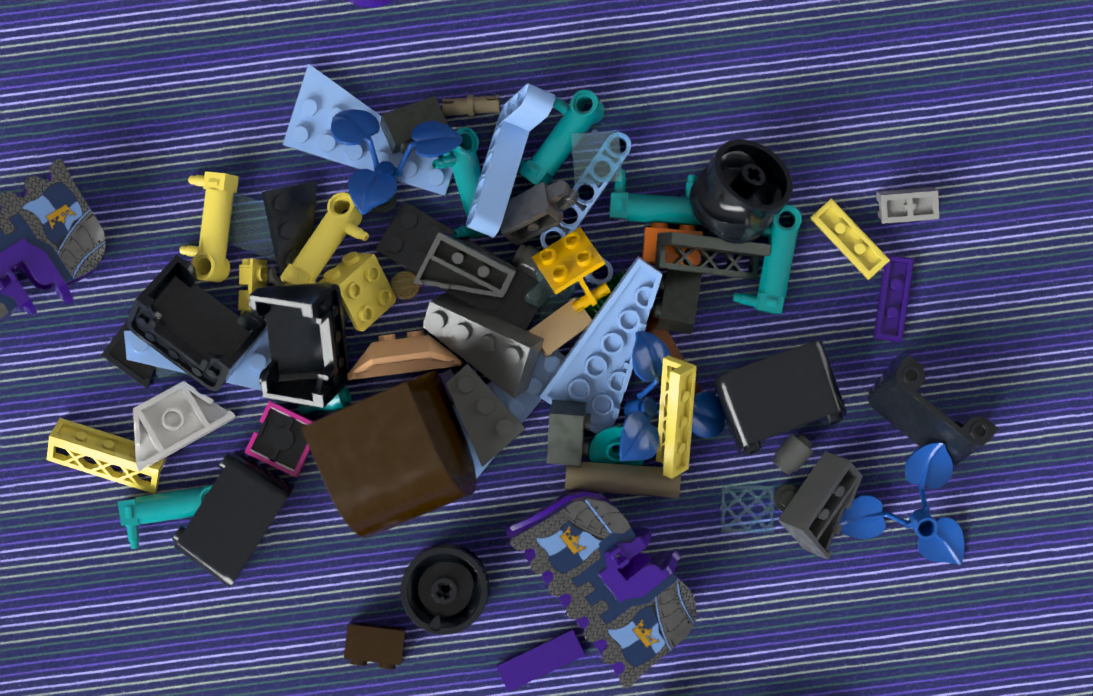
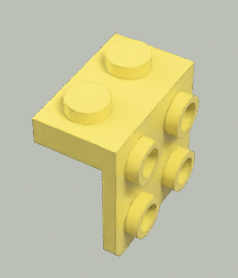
(362, 287)

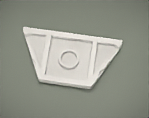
(173, 422)

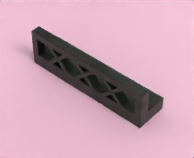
(715, 246)

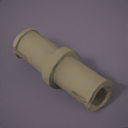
(471, 105)

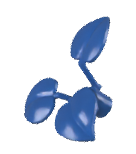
(376, 187)
(640, 438)
(937, 539)

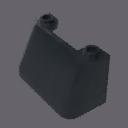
(193, 326)
(304, 342)
(779, 395)
(900, 404)
(232, 517)

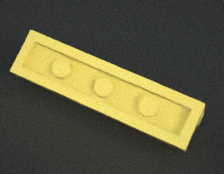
(675, 415)
(105, 450)

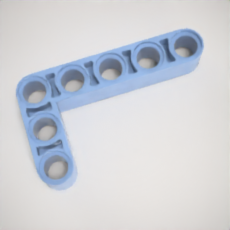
(504, 155)
(582, 208)

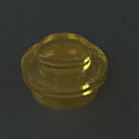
(403, 286)

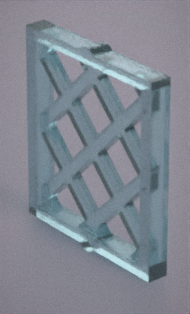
(724, 508)

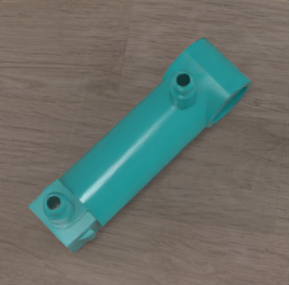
(558, 143)
(466, 173)
(652, 208)
(775, 267)
(159, 508)

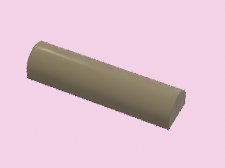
(621, 479)

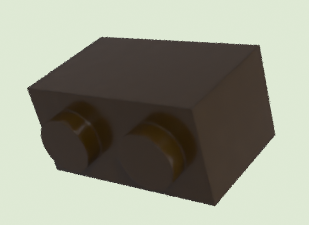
(374, 644)

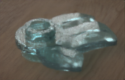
(544, 297)

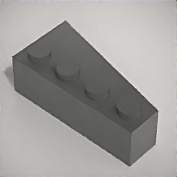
(485, 341)

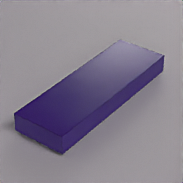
(893, 299)
(540, 660)

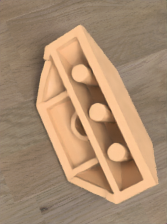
(402, 356)

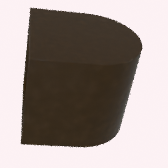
(393, 456)

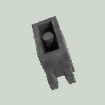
(536, 211)

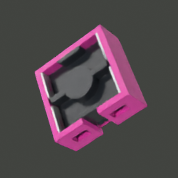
(281, 439)

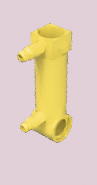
(214, 226)
(325, 240)

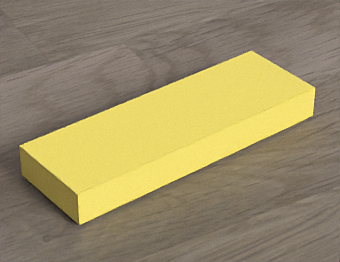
(849, 239)

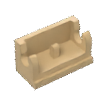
(560, 327)

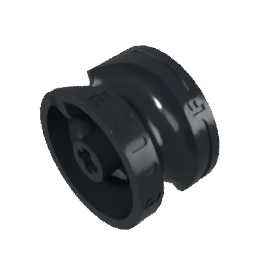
(741, 191)
(423, 593)

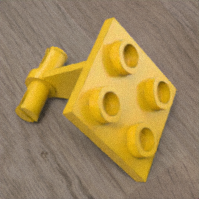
(569, 262)

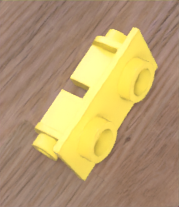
(254, 274)

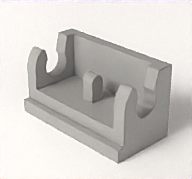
(908, 205)

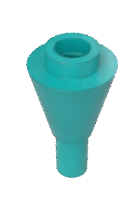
(339, 402)

